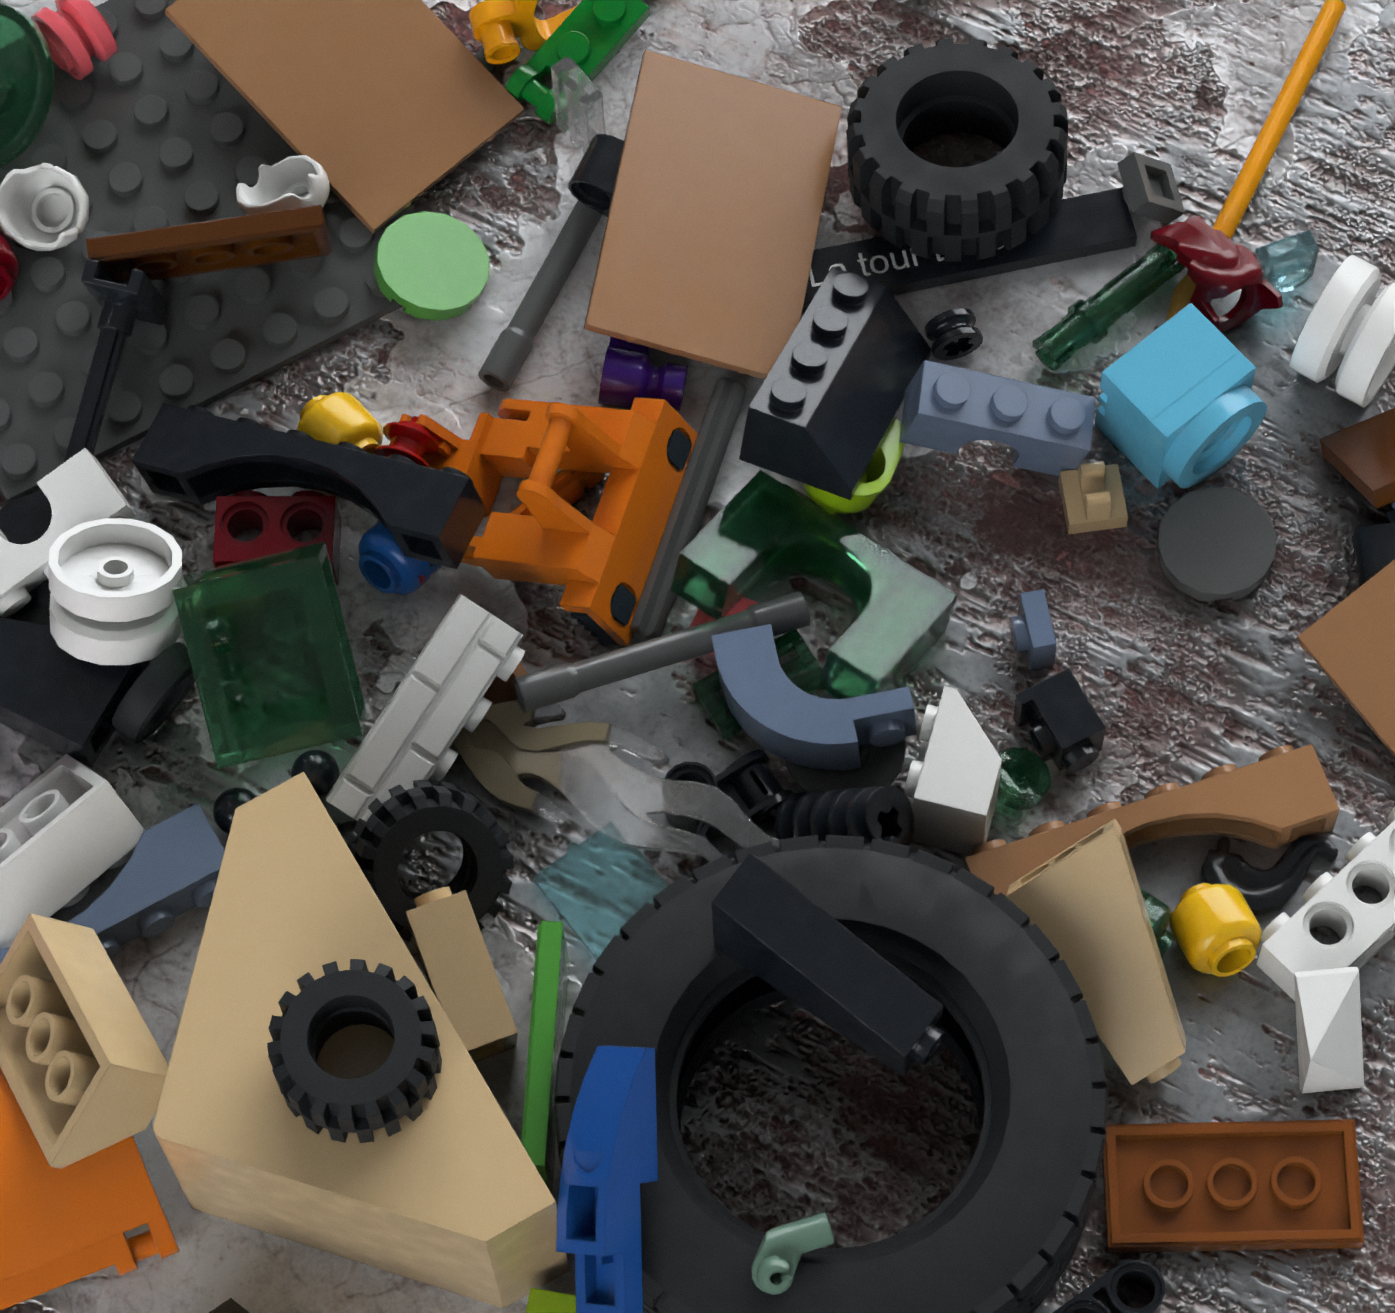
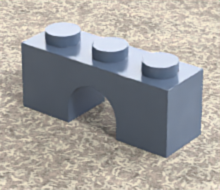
(960, 405)

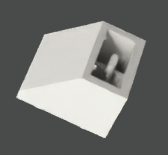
(954, 778)

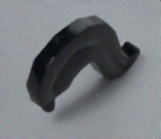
(1269, 888)

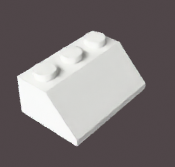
(59, 841)

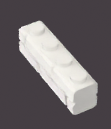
(430, 708)

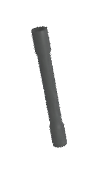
(516, 340)
(570, 679)

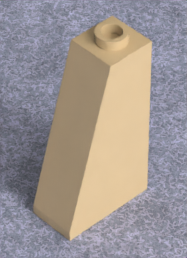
(1101, 928)

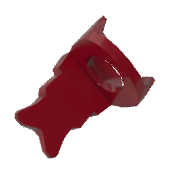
(1218, 270)

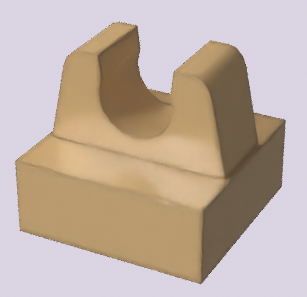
(1093, 498)

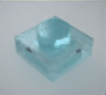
(1289, 261)

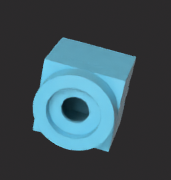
(1180, 401)

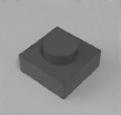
(1150, 188)

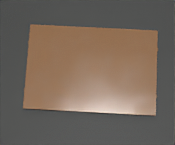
(358, 88)
(712, 216)

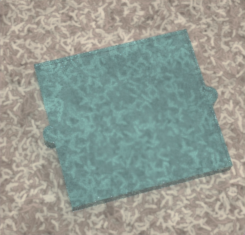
(599, 888)

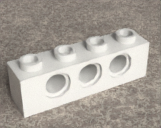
(1332, 903)

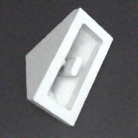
(1329, 1029)

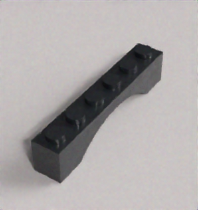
(206, 456)

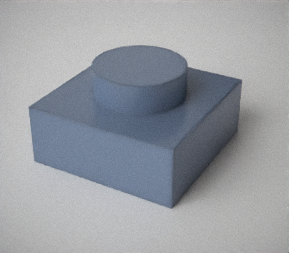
(1034, 631)

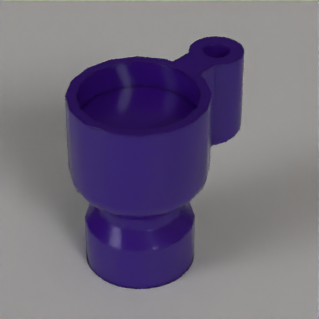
(631, 374)

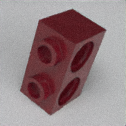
(279, 521)

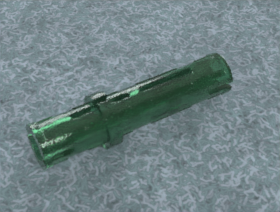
(1090, 319)

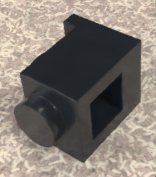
(1061, 721)

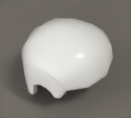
(285, 185)
(43, 207)

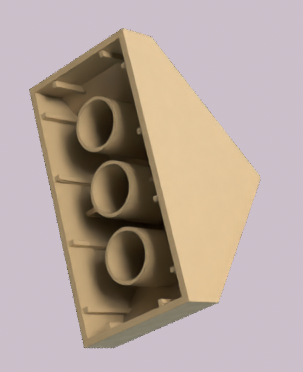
(433, 1203)

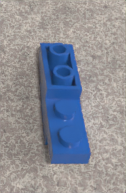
(603, 1164)

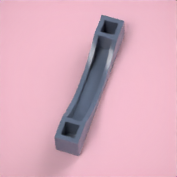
(165, 877)

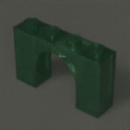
(778, 531)

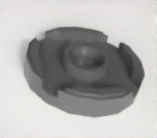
(1216, 544)

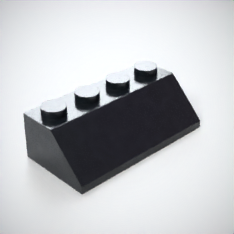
(835, 386)

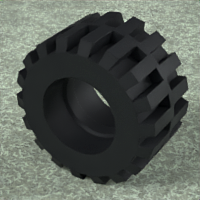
(423, 811)
(343, 1001)

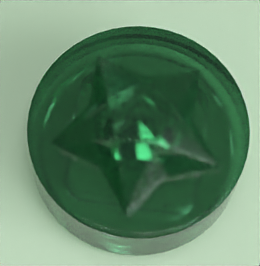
(1022, 779)

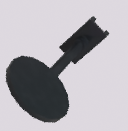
(121, 303)

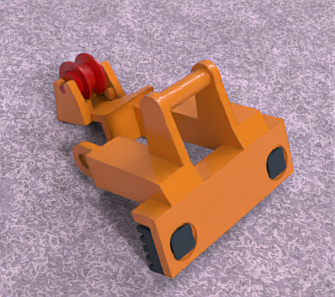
(597, 559)

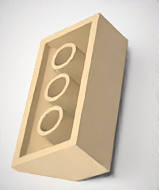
(74, 1042)

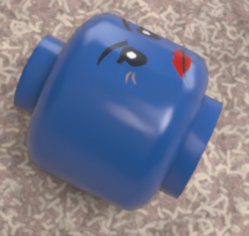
(387, 567)

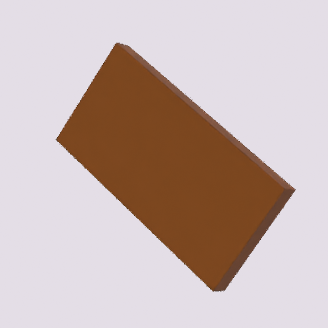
(1232, 1186)

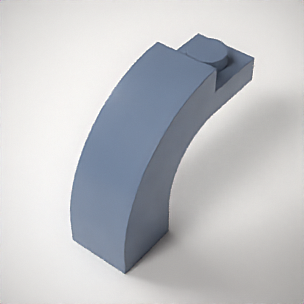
(798, 724)

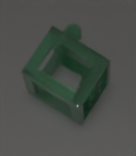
(271, 655)

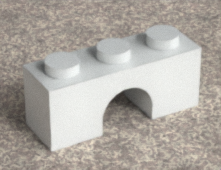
(77, 494)

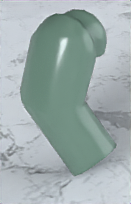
(783, 1248)

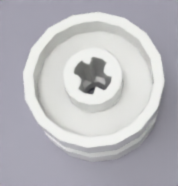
(1350, 329)
(114, 591)

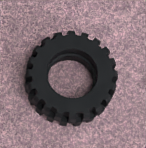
(951, 92)

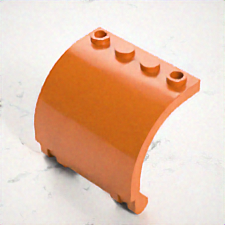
(72, 1217)

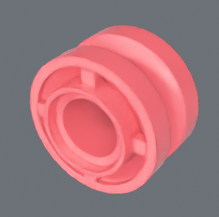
(76, 35)

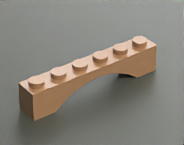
(1261, 803)

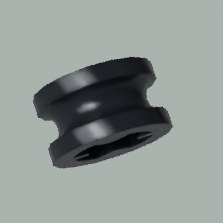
(953, 334)

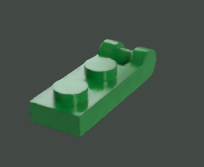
(589, 37)

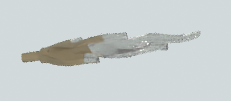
(600, 785)

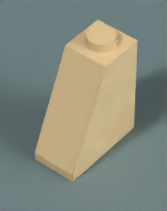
(462, 972)

